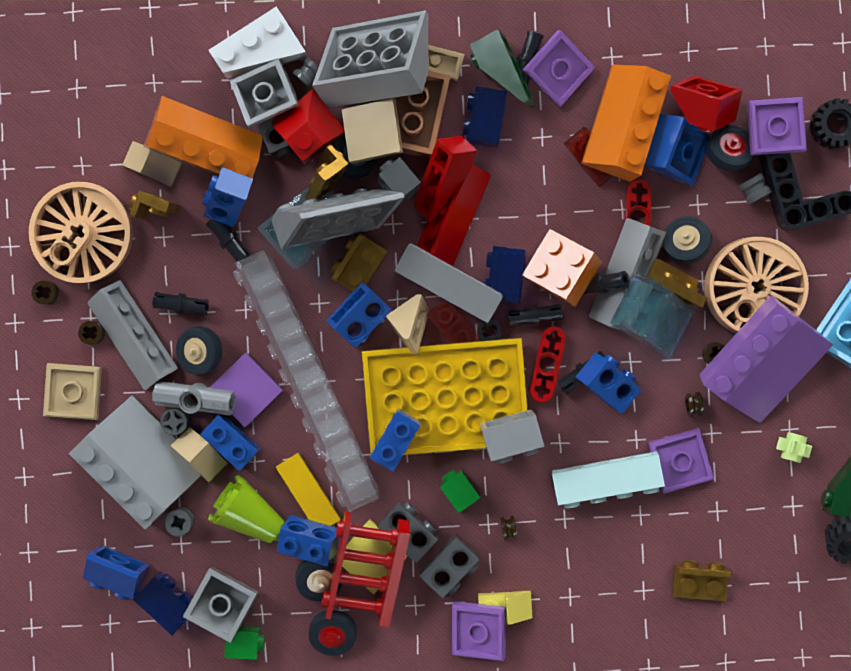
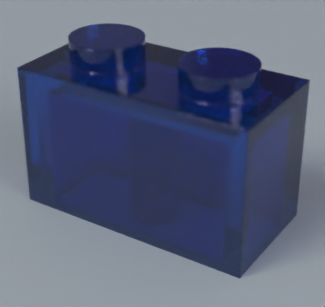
(486, 116)
(506, 272)
(164, 602)

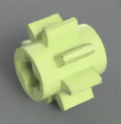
(794, 447)

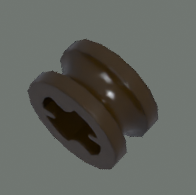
(43, 300)
(91, 324)
(708, 350)
(694, 404)
(508, 528)

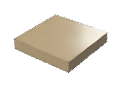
(372, 131)
(72, 391)

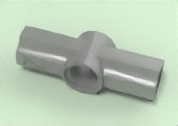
(179, 396)

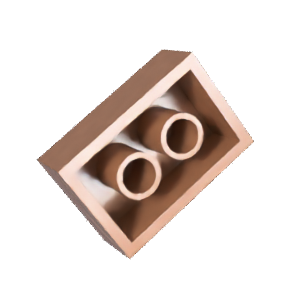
(422, 114)

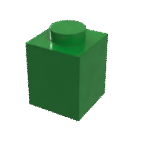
(459, 490)
(245, 644)

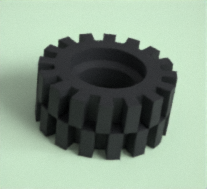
(820, 126)
(835, 537)

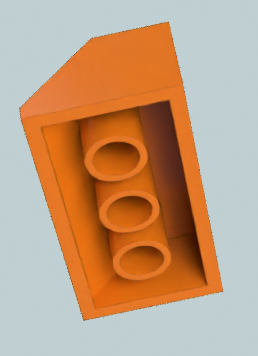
(626, 120)
(202, 139)

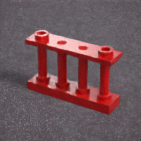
(386, 584)

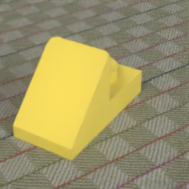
(517, 604)

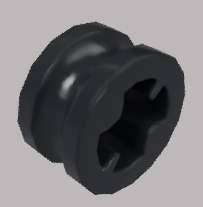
(489, 338)

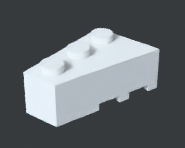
(257, 45)

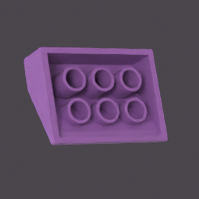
(765, 360)

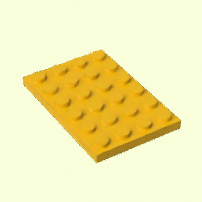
(445, 389)

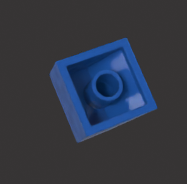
(677, 149)
(115, 572)

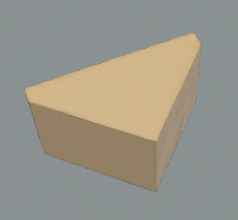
(152, 164)
(410, 321)
(199, 454)

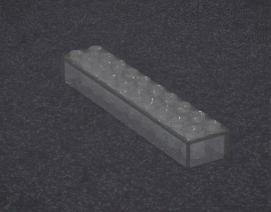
(307, 379)

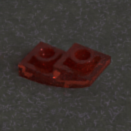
(577, 146)
(452, 324)

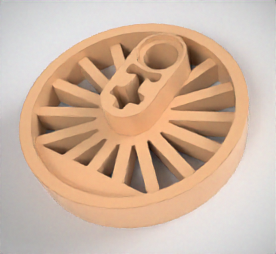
(88, 223)
(745, 294)

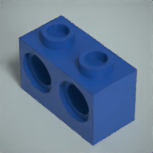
(226, 196)
(354, 310)
(607, 384)
(395, 439)
(230, 441)
(308, 540)

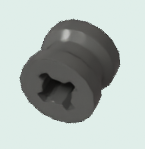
(306, 73)
(755, 188)
(170, 422)
(184, 518)

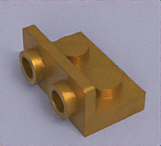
(327, 172)
(146, 202)
(359, 263)
(678, 282)
(700, 581)

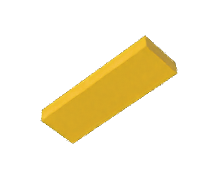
(307, 490)

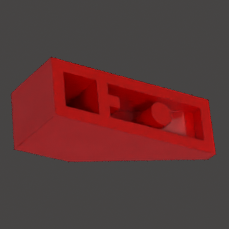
(444, 174)

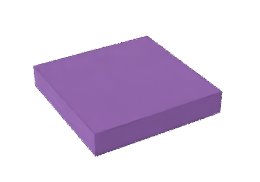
(559, 68)
(776, 126)
(252, 386)
(682, 460)
(479, 631)

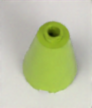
(246, 512)

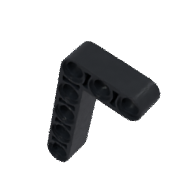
(794, 203)

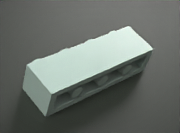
(607, 479)

